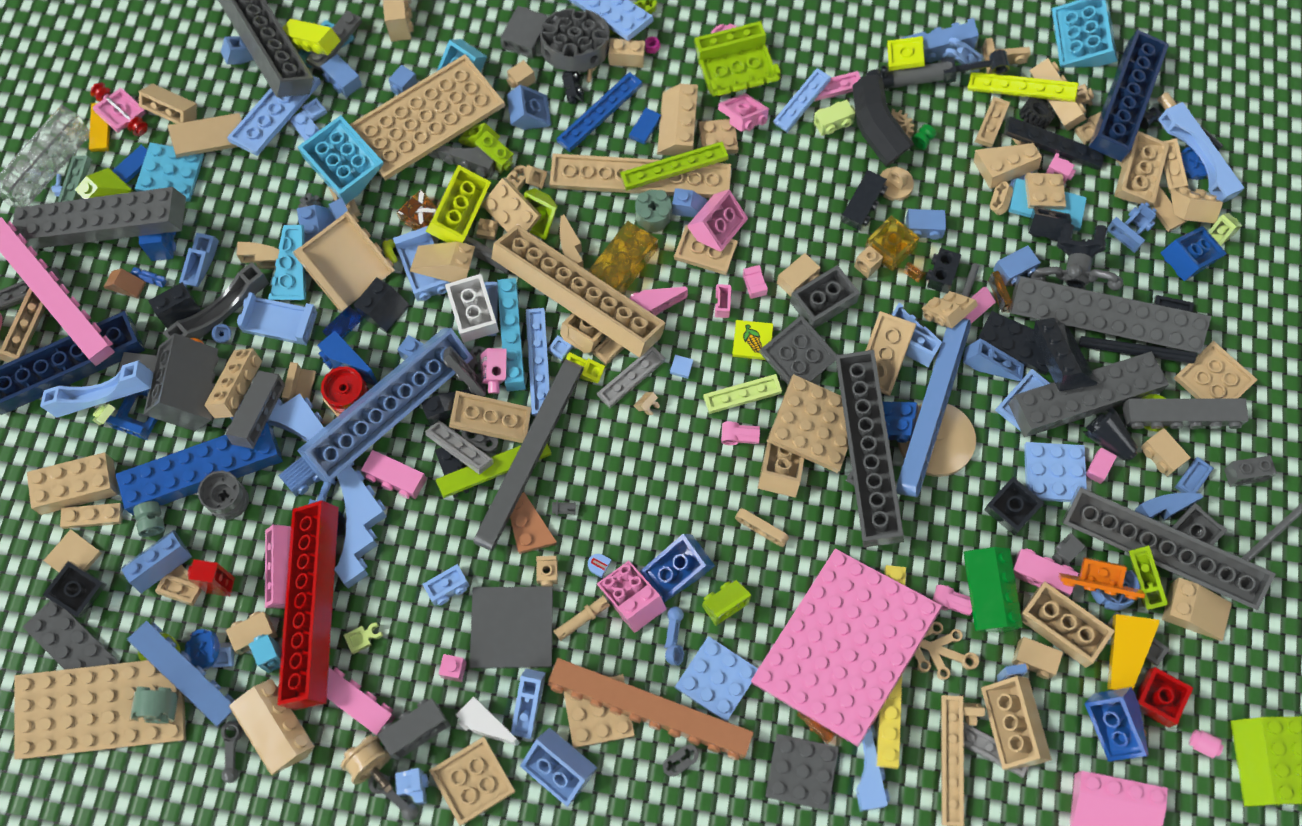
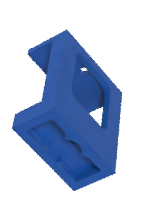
(128, 425)

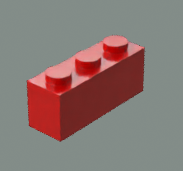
(211, 577)

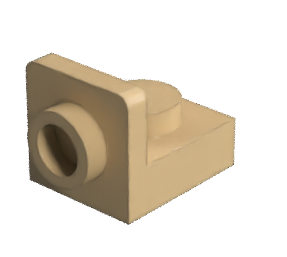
(1084, 95)

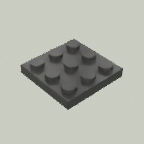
(798, 352)
(801, 772)

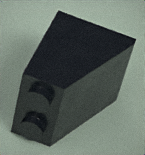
(174, 304)

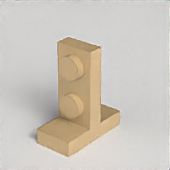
(1015, 55)

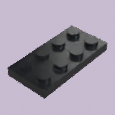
(1013, 340)

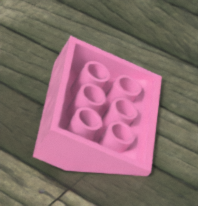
(1116, 802)

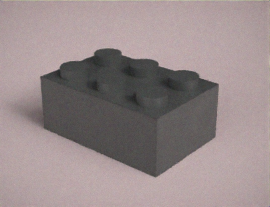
(824, 297)
(413, 729)

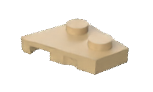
(179, 587)

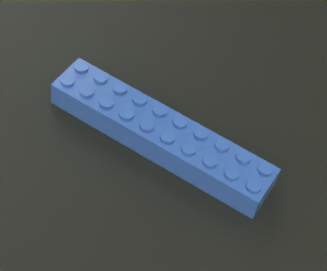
(382, 406)

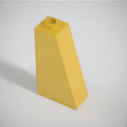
(1129, 649)

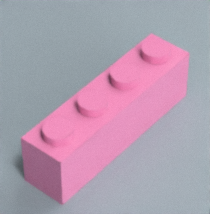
(276, 565)
(356, 703)

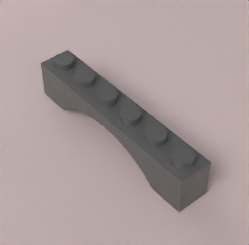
(469, 158)
(196, 326)

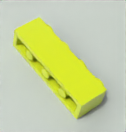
(311, 36)

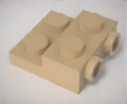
(949, 309)

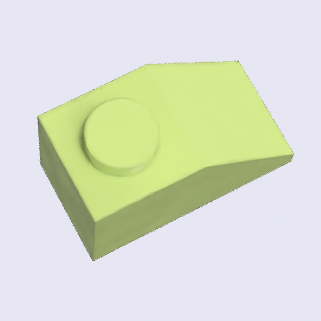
(1224, 228)

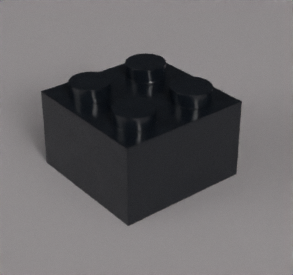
(1013, 506)
(74, 589)

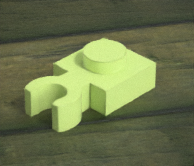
(360, 638)

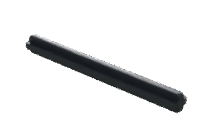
(1137, 349)

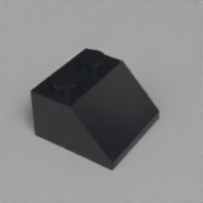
(381, 305)

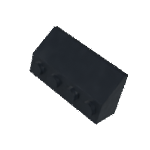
(1062, 355)

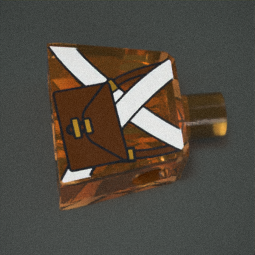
(417, 211)

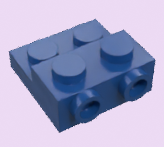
(900, 420)

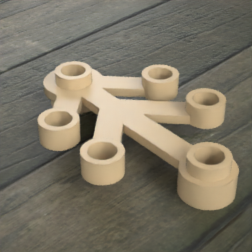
(935, 650)

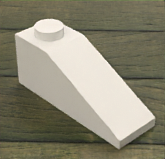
(482, 722)

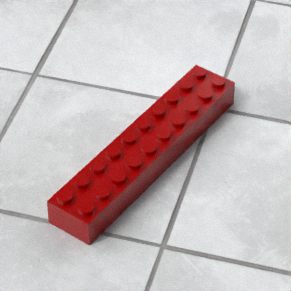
(308, 606)

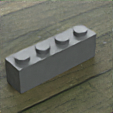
(255, 409)

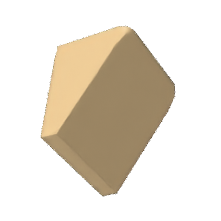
(535, 176)

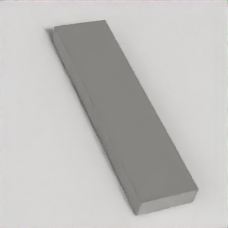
(631, 377)
(459, 447)
(985, 746)

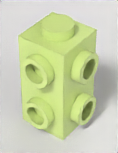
(834, 117)

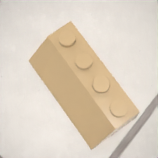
(677, 120)
(1016, 723)
(271, 728)

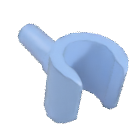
(57, 187)

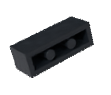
(864, 200)

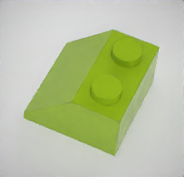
(726, 602)

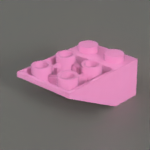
(632, 596)

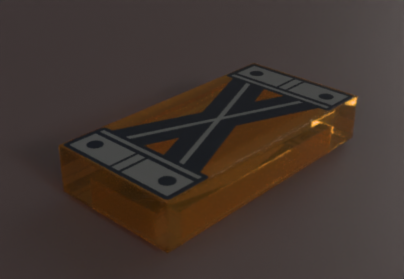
(1000, 291)

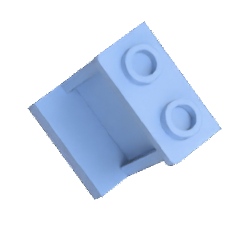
(422, 285)
(277, 319)

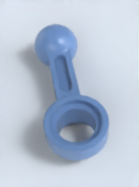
(674, 653)

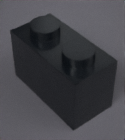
(1047, 223)

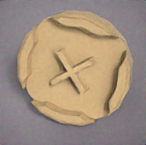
(899, 183)

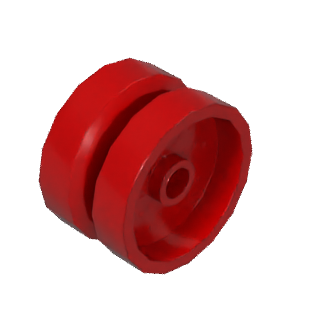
(342, 388)

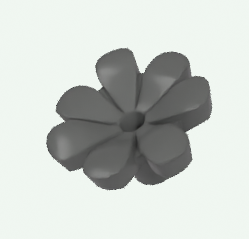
(309, 200)

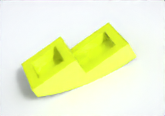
(592, 370)

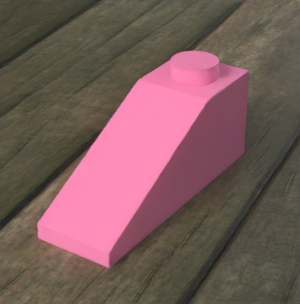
(659, 299)

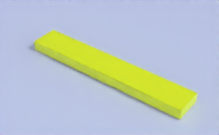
(1023, 86)

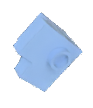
(412, 784)

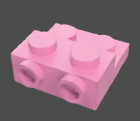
(744, 112)

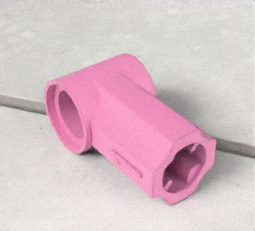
(734, 433)
(952, 600)

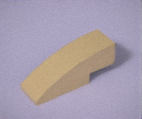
(569, 242)
(261, 254)

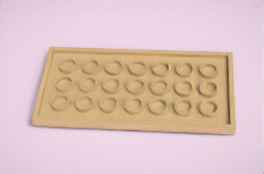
(428, 115)
(88, 710)

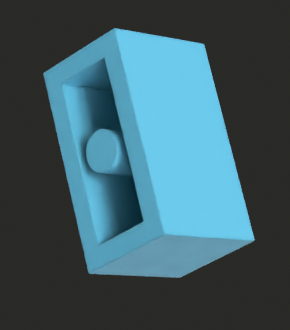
(266, 652)

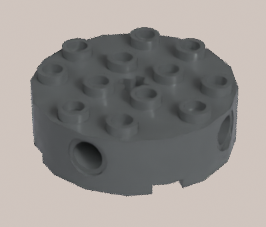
(574, 40)

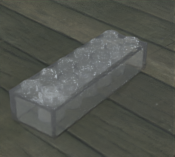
(42, 157)

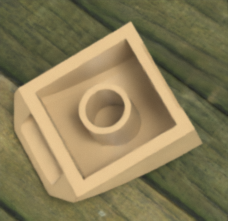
(580, 334)

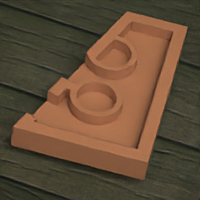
(529, 528)

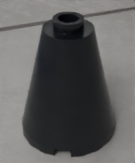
(1112, 435)

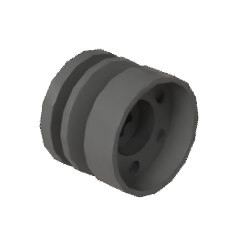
(217, 488)

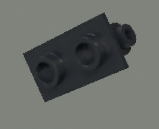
(576, 92)

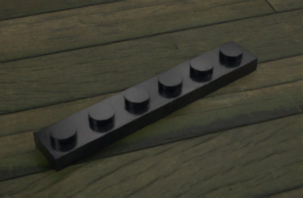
(1053, 143)

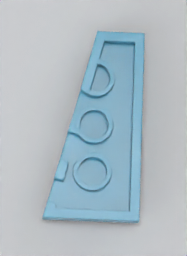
(290, 275)

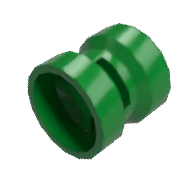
(925, 135)

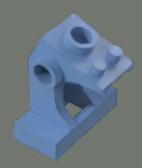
(1141, 217)

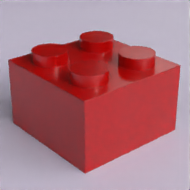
(1162, 697)

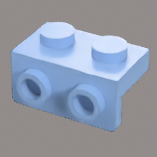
(446, 585)

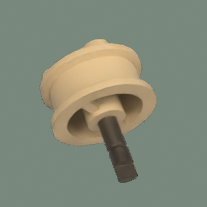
(367, 761)

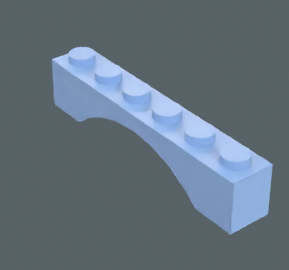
(1181, 124)
(67, 400)
(870, 788)

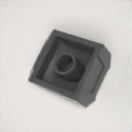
(1200, 525)

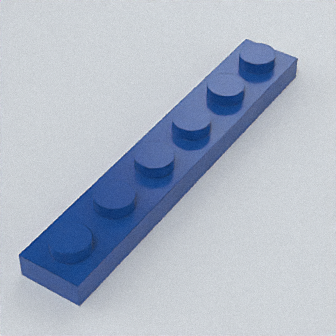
(599, 112)

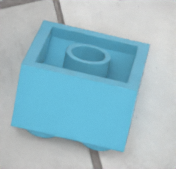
(456, 49)

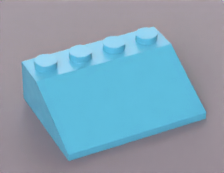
(1084, 34)
(341, 159)

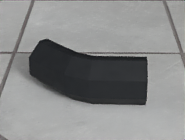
(876, 120)

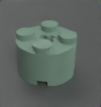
(653, 210)
(154, 705)

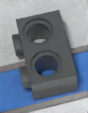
(1250, 471)

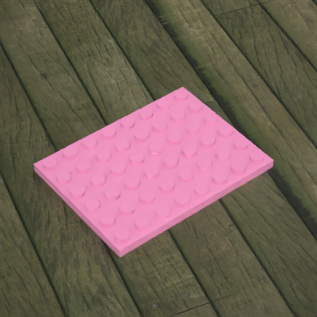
(846, 646)

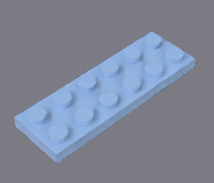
(620, 15)
(267, 120)

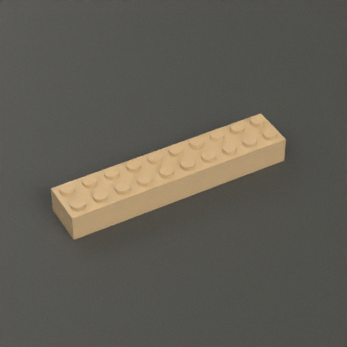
(578, 290)

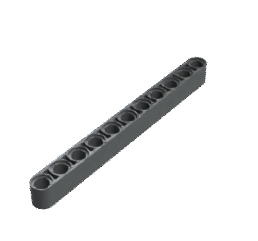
(528, 455)

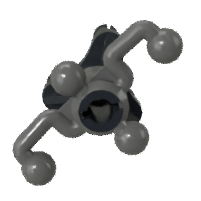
(1080, 260)

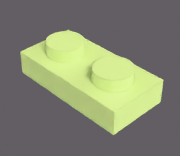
(102, 413)

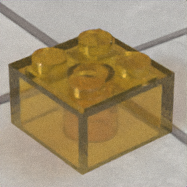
(893, 242)

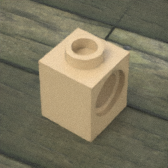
(868, 261)

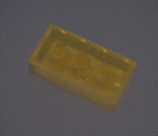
(625, 257)

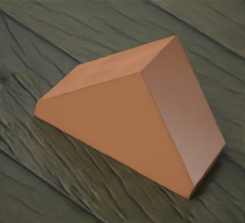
(124, 283)

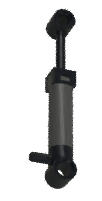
(939, 71)

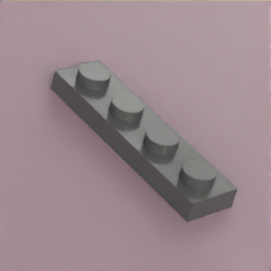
(344, 29)

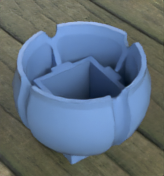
(1121, 602)

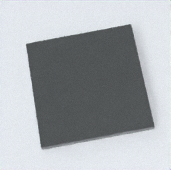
(511, 627)

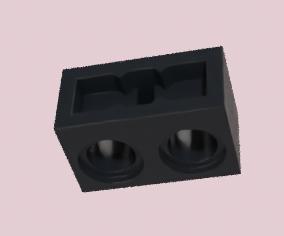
(945, 271)

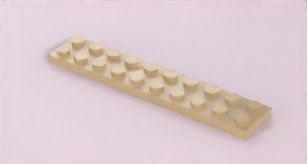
(603, 174)

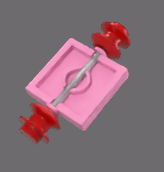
(118, 109)

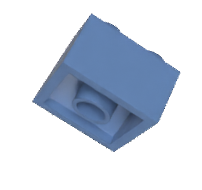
(528, 108)

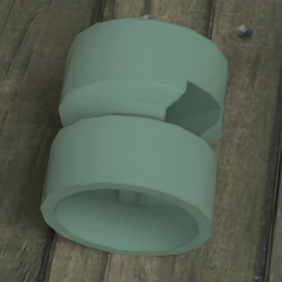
(148, 519)

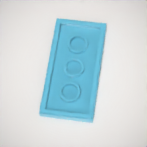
(1074, 204)

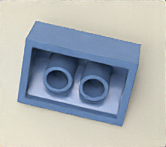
(314, 219)
(156, 562)
(558, 766)

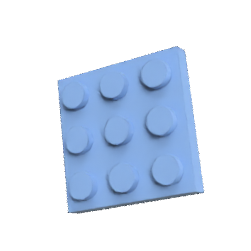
(1054, 470)
(716, 679)

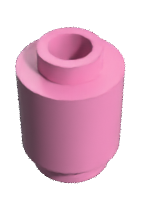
(1206, 743)

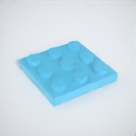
(164, 170)

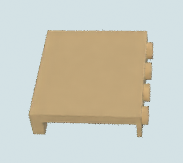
(343, 260)

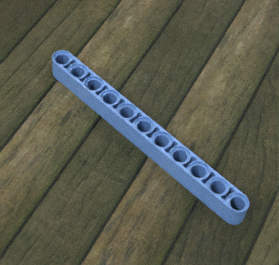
(932, 410)

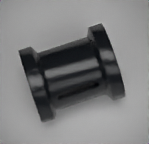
(1150, 118)

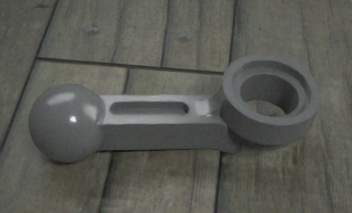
(230, 773)
(408, 811)

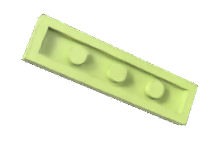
(742, 394)

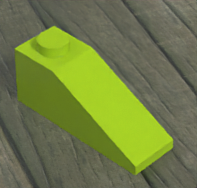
(1148, 577)

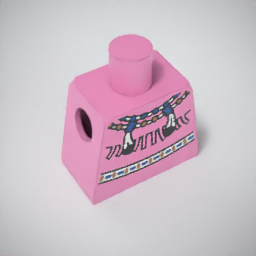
(493, 361)

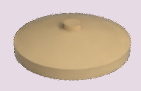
(953, 444)

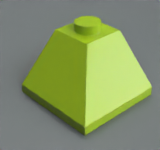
(102, 184)
(546, 207)

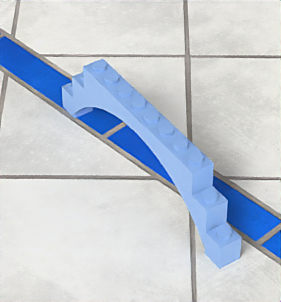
(360, 505)

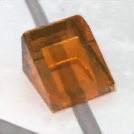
(914, 272)

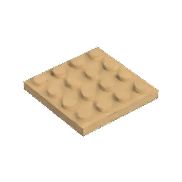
(811, 424)

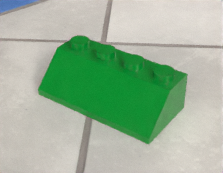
(992, 590)

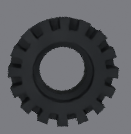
(1037, 113)

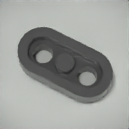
(481, 440)

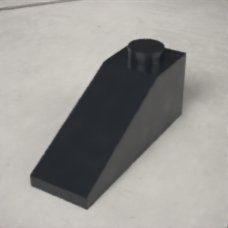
(440, 406)

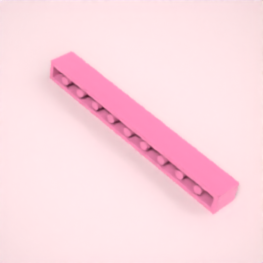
(53, 295)

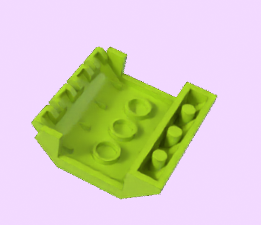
(735, 59)
(1269, 760)

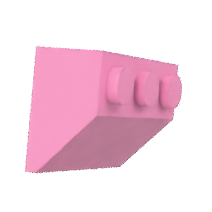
(718, 221)

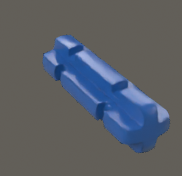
(149, 277)

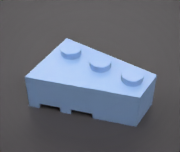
(923, 342)

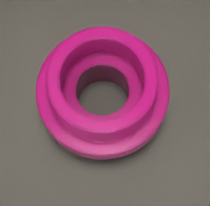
(654, 42)

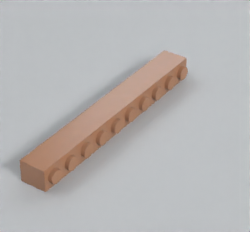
(650, 708)

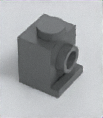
(1067, 550)

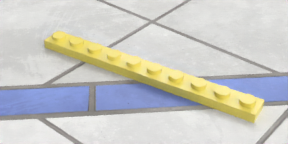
(890, 715)

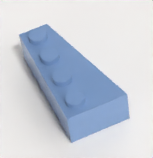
(938, 40)

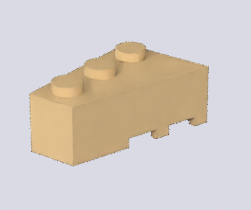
(1006, 162)

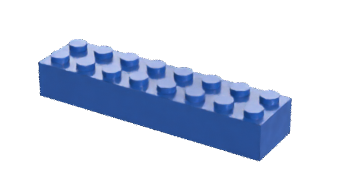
(182, 472)

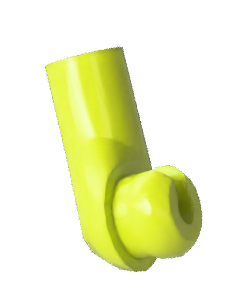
(387, 248)

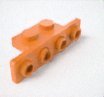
(1103, 576)

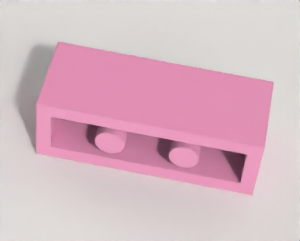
(393, 475)
(1039, 569)

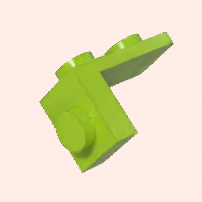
(496, 151)

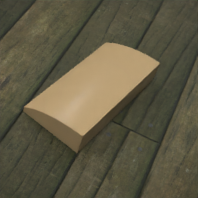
(1142, 170)

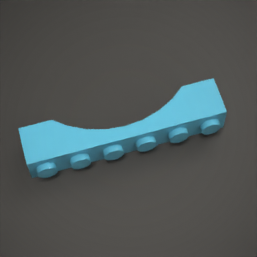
(511, 334)

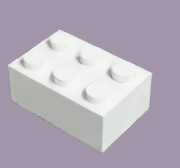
(472, 308)

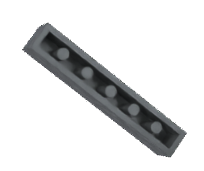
(1185, 412)

